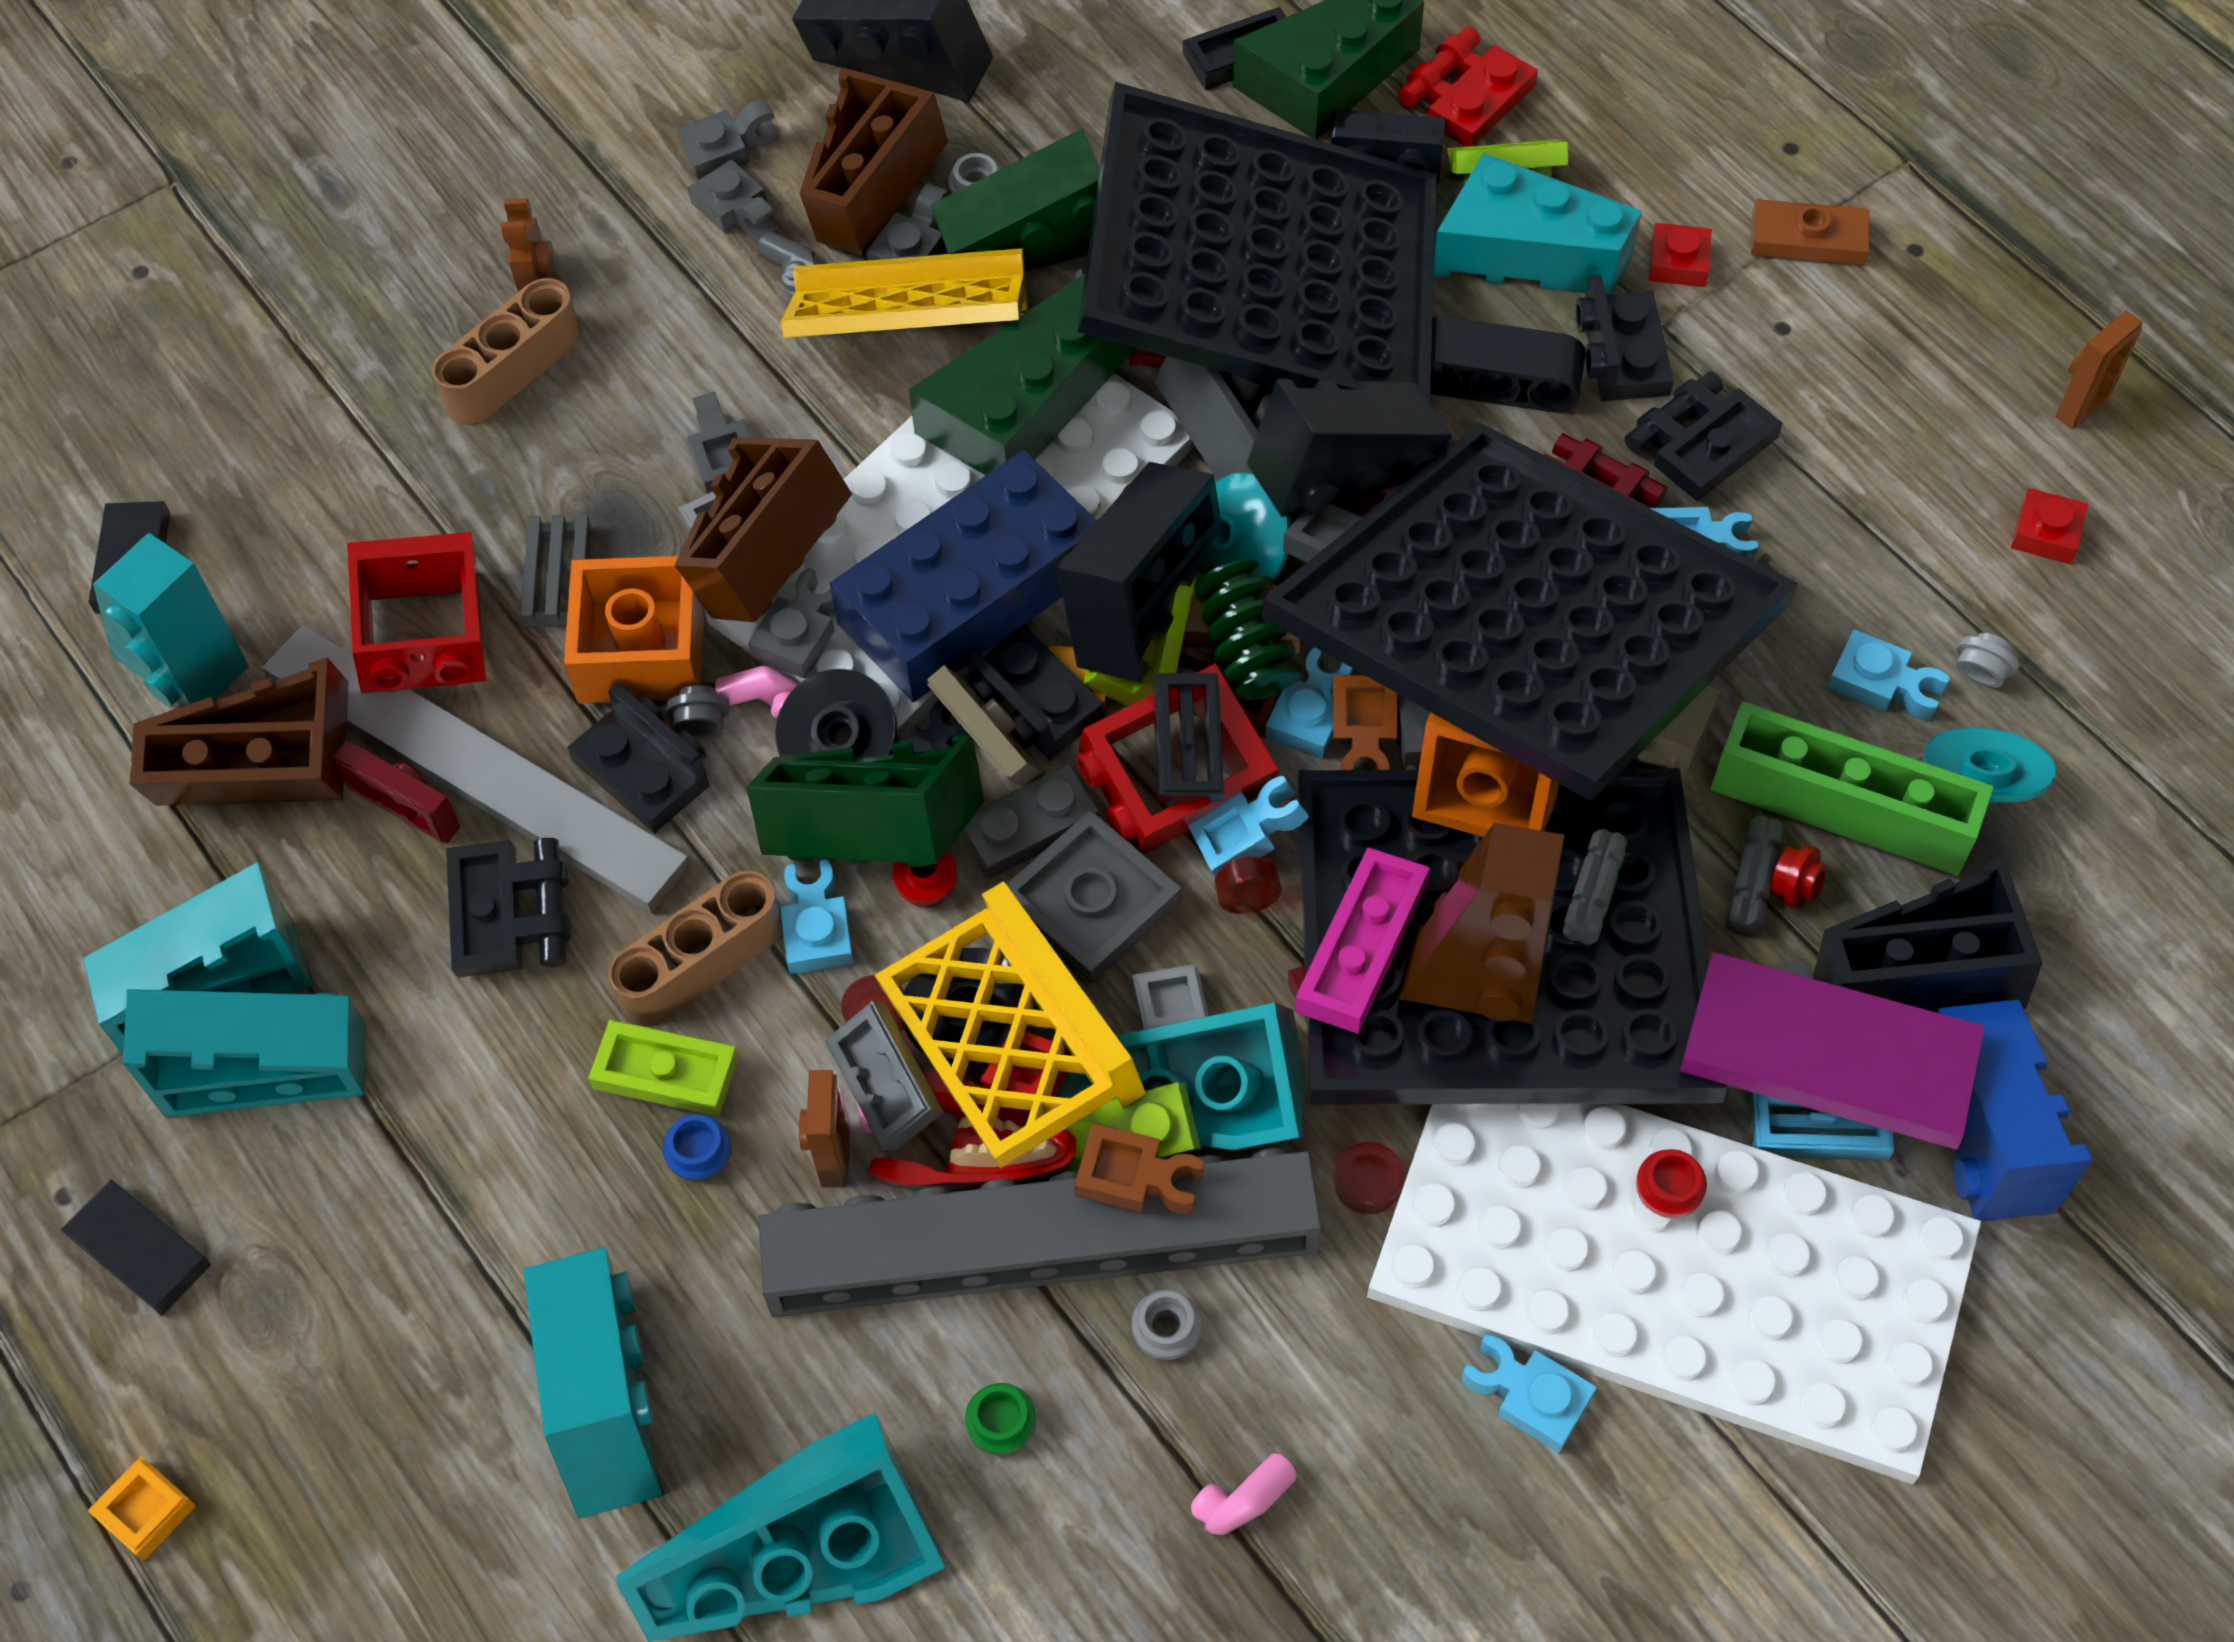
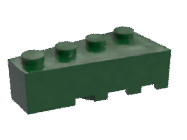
(1016, 385)

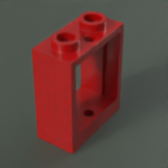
(381, 572)
(1127, 813)

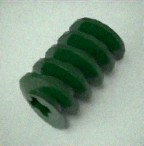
(1240, 633)

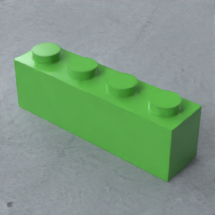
(1852, 788)

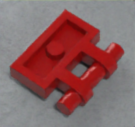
(1482, 94)

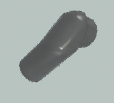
(785, 254)

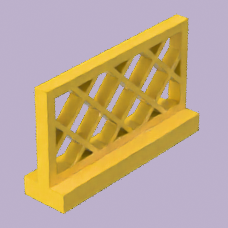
(906, 293)
(1062, 1008)

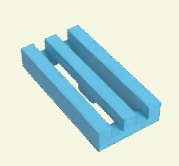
(1815, 1146)

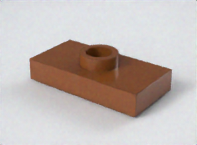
(1810, 232)
(2098, 369)
(826, 1128)

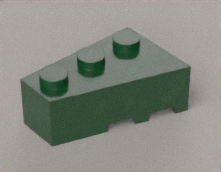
(1326, 58)
(1031, 205)
(867, 808)

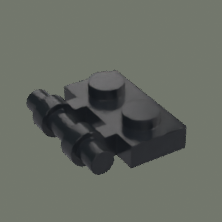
(1714, 445)
(485, 906)

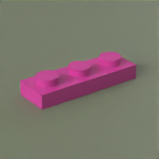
(1362, 940)

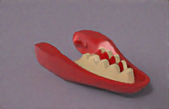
(969, 1160)

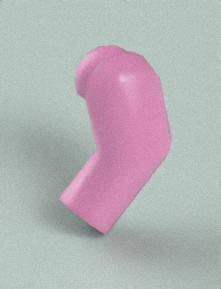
(756, 683)
(1248, 1501)

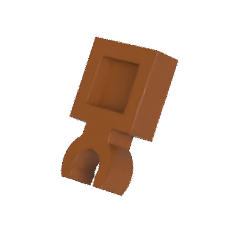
(529, 255)
(1365, 715)
(1125, 1168)

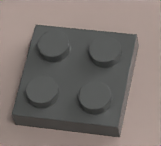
(1093, 895)

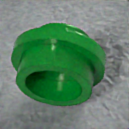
(1000, 1419)

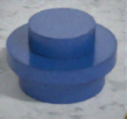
(696, 1147)

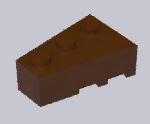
(870, 159)
(760, 524)
(249, 745)
(1490, 930)

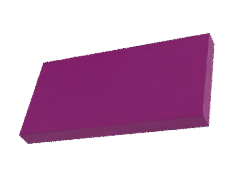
(1834, 1050)

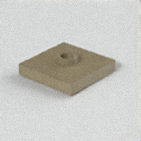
(987, 725)

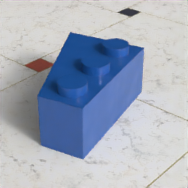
(2013, 1140)

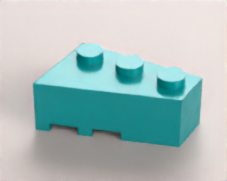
(1534, 230)
(242, 1049)
(590, 1382)

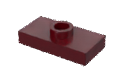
(397, 790)

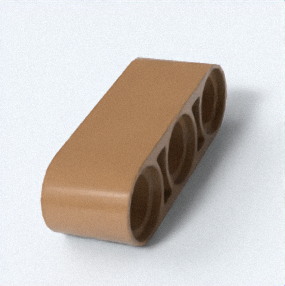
(507, 351)
(686, 976)

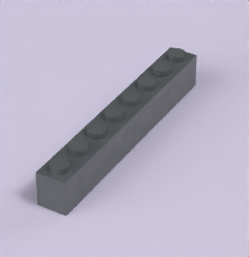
(1030, 1236)

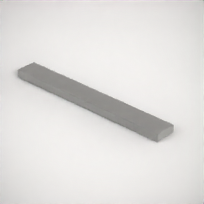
(497, 779)

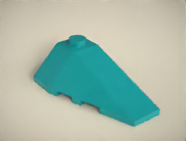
(1237, 1070)
(803, 1535)

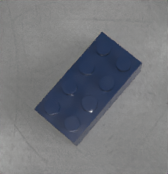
(961, 574)

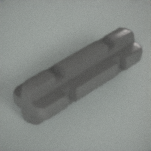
(1755, 875)
(1595, 887)

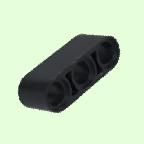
(1506, 364)

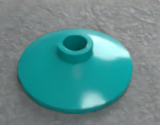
(1254, 527)
(1996, 757)

